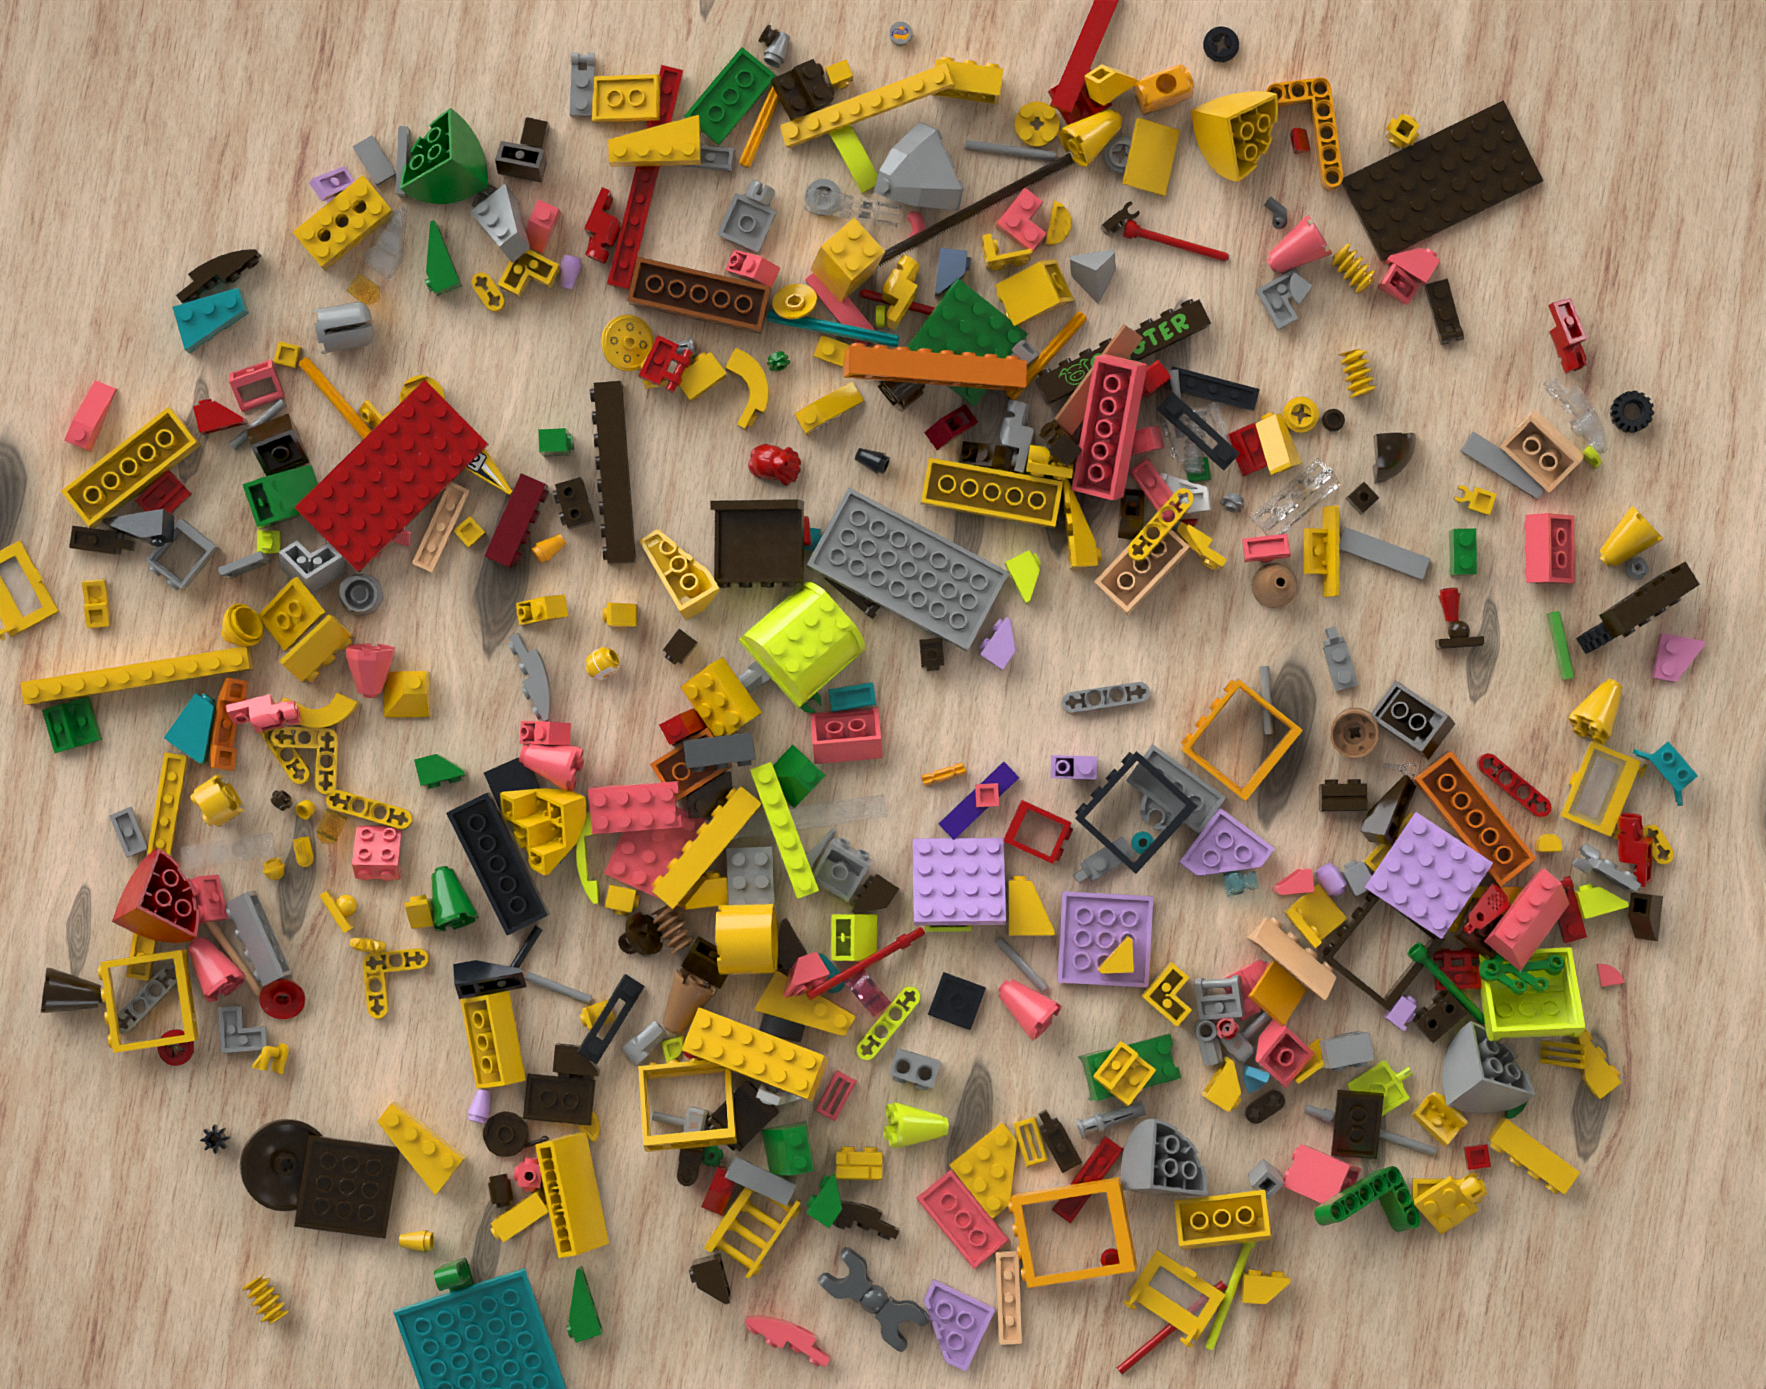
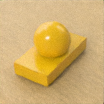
(340, 909)

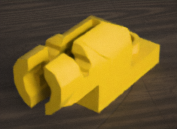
(900, 289)

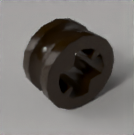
(768, 35)

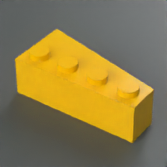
(423, 1148)

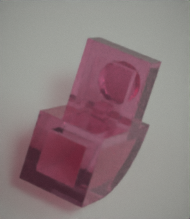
(868, 992)

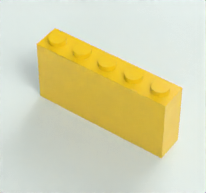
(572, 1194)

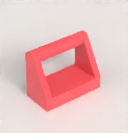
(253, 374)
(1297, 882)

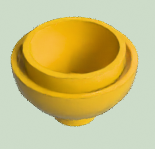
(242, 626)

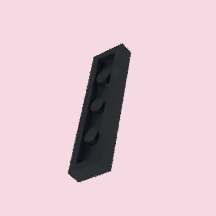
(1216, 389)

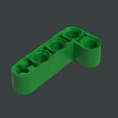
(453, 1275)

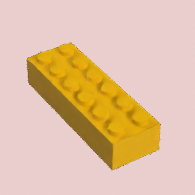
(131, 467)
(991, 493)
(755, 1054)

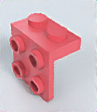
(377, 853)

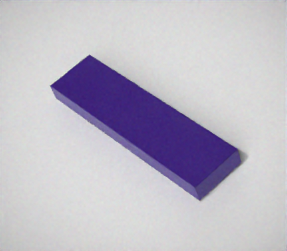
(966, 810)

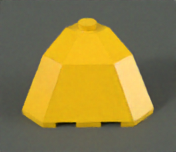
(545, 823)

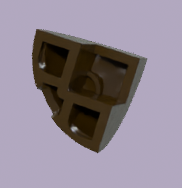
(1392, 454)

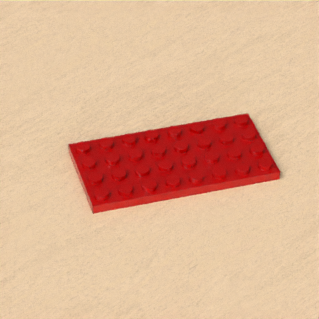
(391, 476)

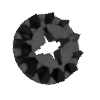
(1215, 35)

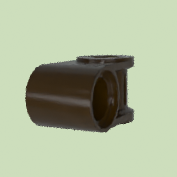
(689, 1159)

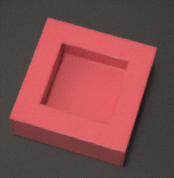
(987, 795)

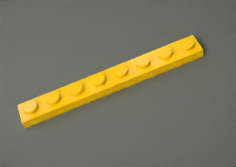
(867, 105)

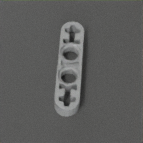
(1106, 700)
(149, 1000)

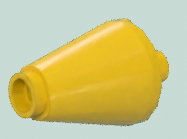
(1597, 712)

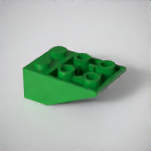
(276, 495)

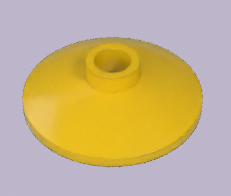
(794, 301)

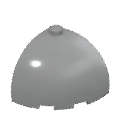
(1483, 1074)
(1162, 1162)

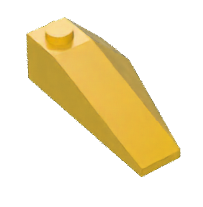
(1080, 541)
(683, 577)

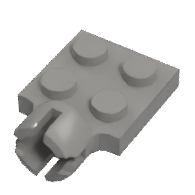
(749, 217)
(1604, 868)

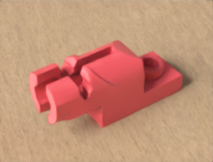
(264, 713)

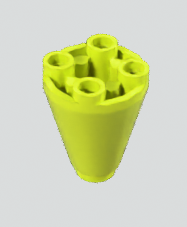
(912, 1125)

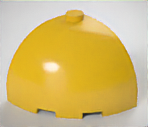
(1235, 131)

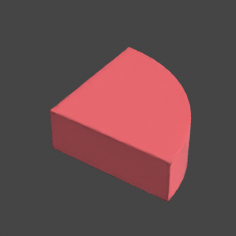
(1608, 975)

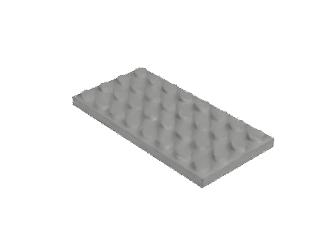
(907, 569)

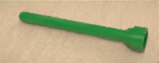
(1419, 954)

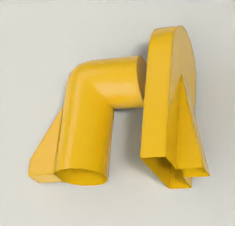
(303, 851)
(280, 1056)

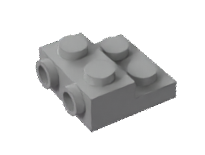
(842, 868)

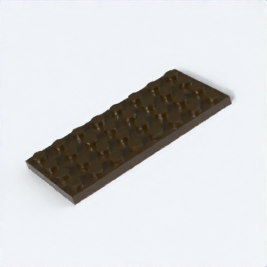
(1442, 180)

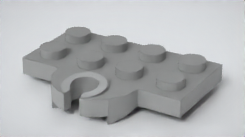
(1160, 798)

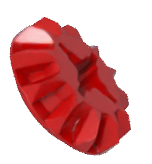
(181, 1057)

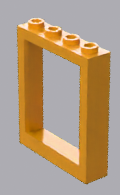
(1120, 1225)

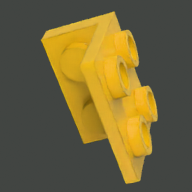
(998, 262)
(1315, 915)

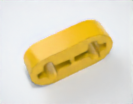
(492, 289)
(1662, 842)

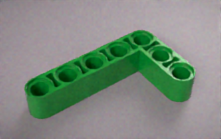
(1383, 1184)

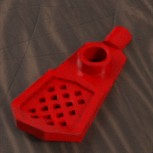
(1489, 906)

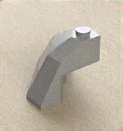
(920, 172)

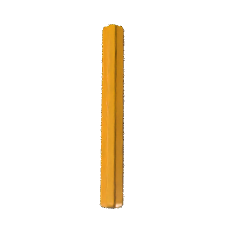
(1051, 350)
(334, 397)

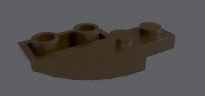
(224, 267)
(867, 1218)

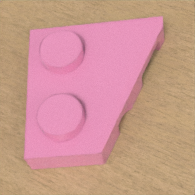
(1675, 656)

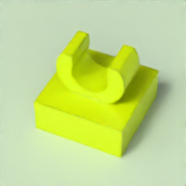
(269, 541)

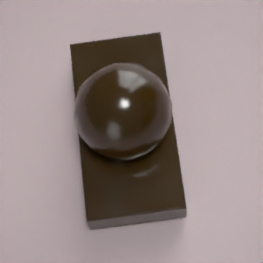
(1459, 637)

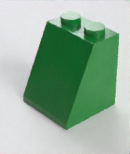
(788, 1149)

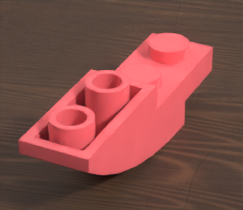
(780, 1331)

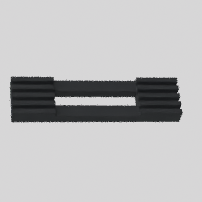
(1222, 454)
(594, 1047)

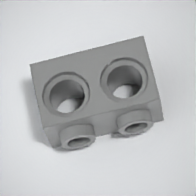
(916, 1062)

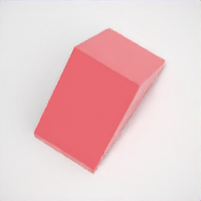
(1398, 284)

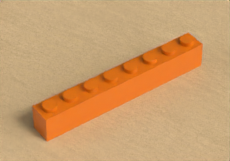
(934, 368)

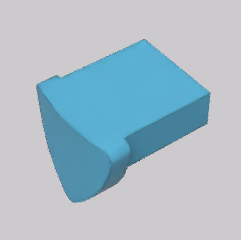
(1254, 1078)

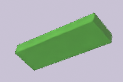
(1560, 645)

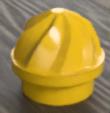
(273, 868)

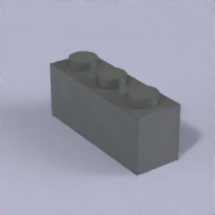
(719, 751)

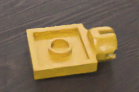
(1451, 1201)

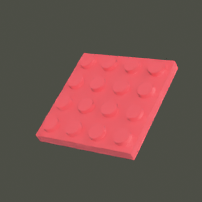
(647, 853)

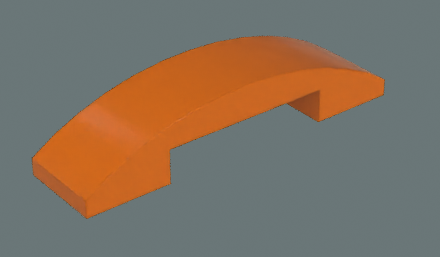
(223, 730)

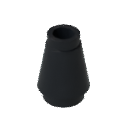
(873, 460)

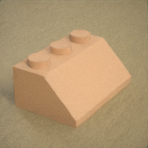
(1542, 450)

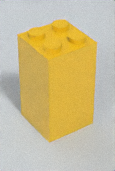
(847, 260)

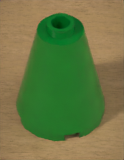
(450, 901)

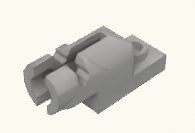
(1015, 433)

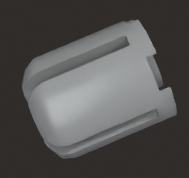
(341, 316)

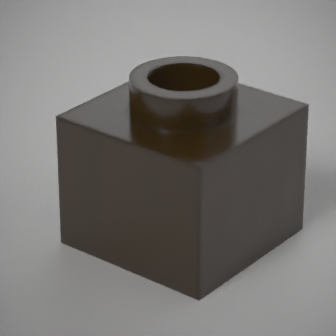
(1354, 498)

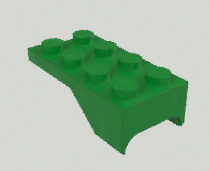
(1153, 1051)

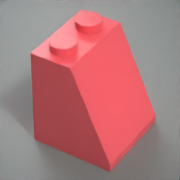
(1319, 1174)

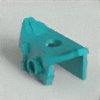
(1672, 767)

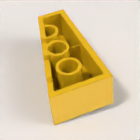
(662, 145)
(816, 1013)

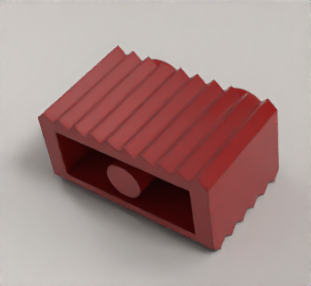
(1155, 378)

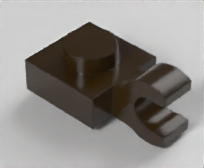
(1115, 222)

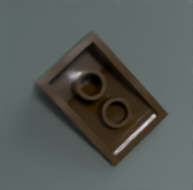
(1412, 720)

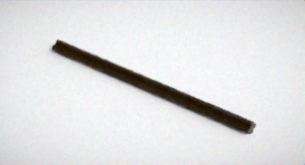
(975, 208)

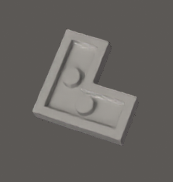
(1275, 300)
(234, 1035)

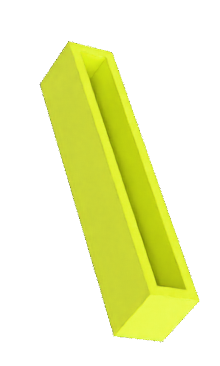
(784, 830)

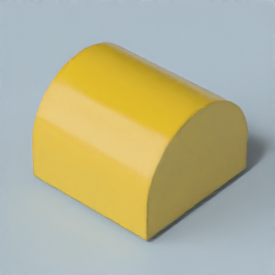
(1548, 843)

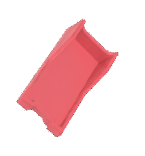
(634, 807)

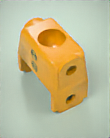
(1163, 89)

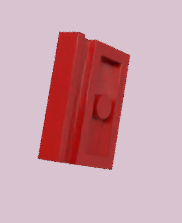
(1248, 444)
(164, 494)

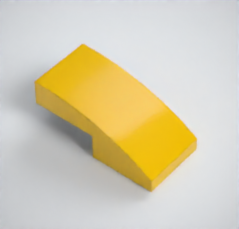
(96, 603)

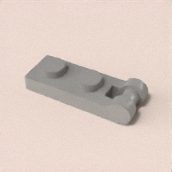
(581, 85)

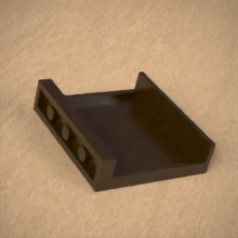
(758, 542)

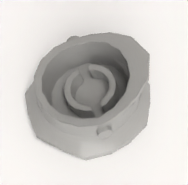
(360, 594)

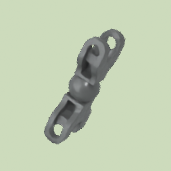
(873, 1299)

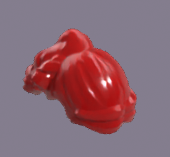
(775, 463)

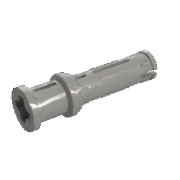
(1100, 1122)

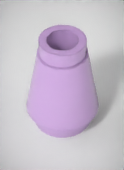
(569, 270)
(480, 1107)

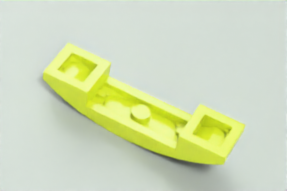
(855, 158)
(590, 887)

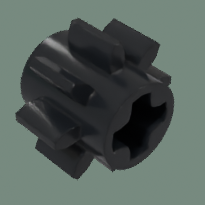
(218, 1133)

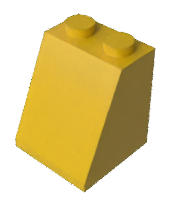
(1034, 292)

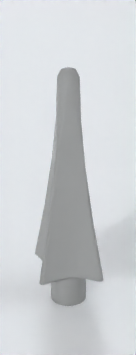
(815, 852)

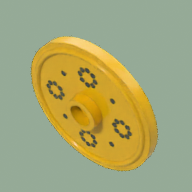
(626, 342)

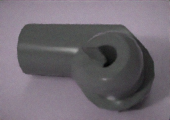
(1279, 213)

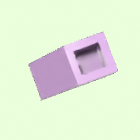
(1001, 646)
(1073, 767)

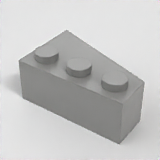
(503, 222)

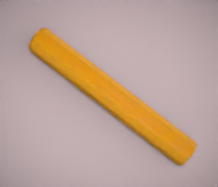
(759, 129)

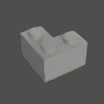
(312, 569)
(1346, 1049)

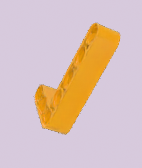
(1318, 122)

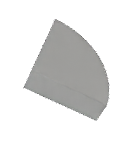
(1298, 288)

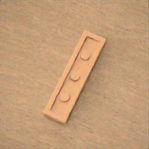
(441, 527)
(1008, 1297)

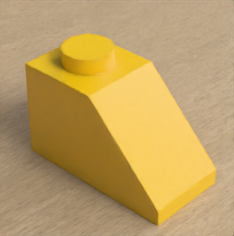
(707, 892)

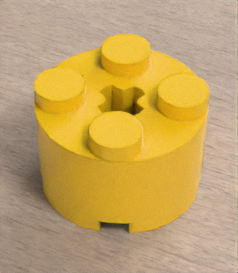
(217, 801)

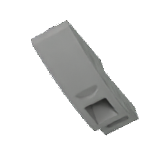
(537, 685)

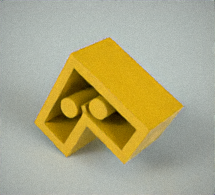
(528, 267)
(1162, 994)

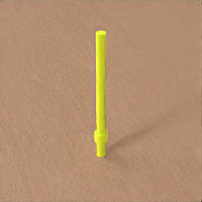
(1230, 1291)

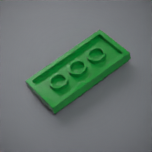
(731, 95)

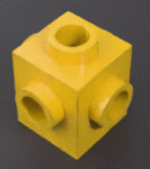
(1407, 125)

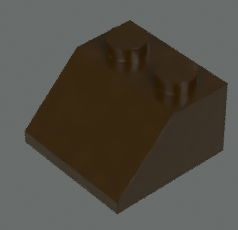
(277, 445)
(711, 1277)

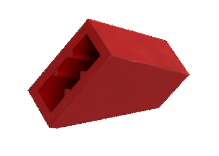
(682, 726)

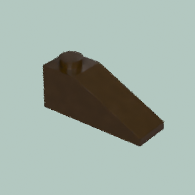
(1388, 813)

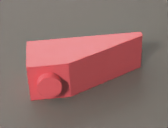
(90, 416)

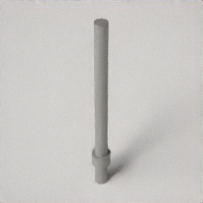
(1328, 1116)

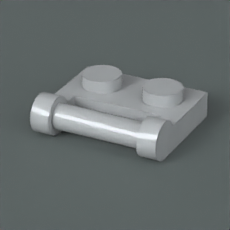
(1222, 1004)

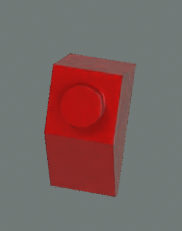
(215, 417)
(718, 1192)

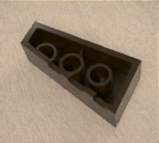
(1649, 600)

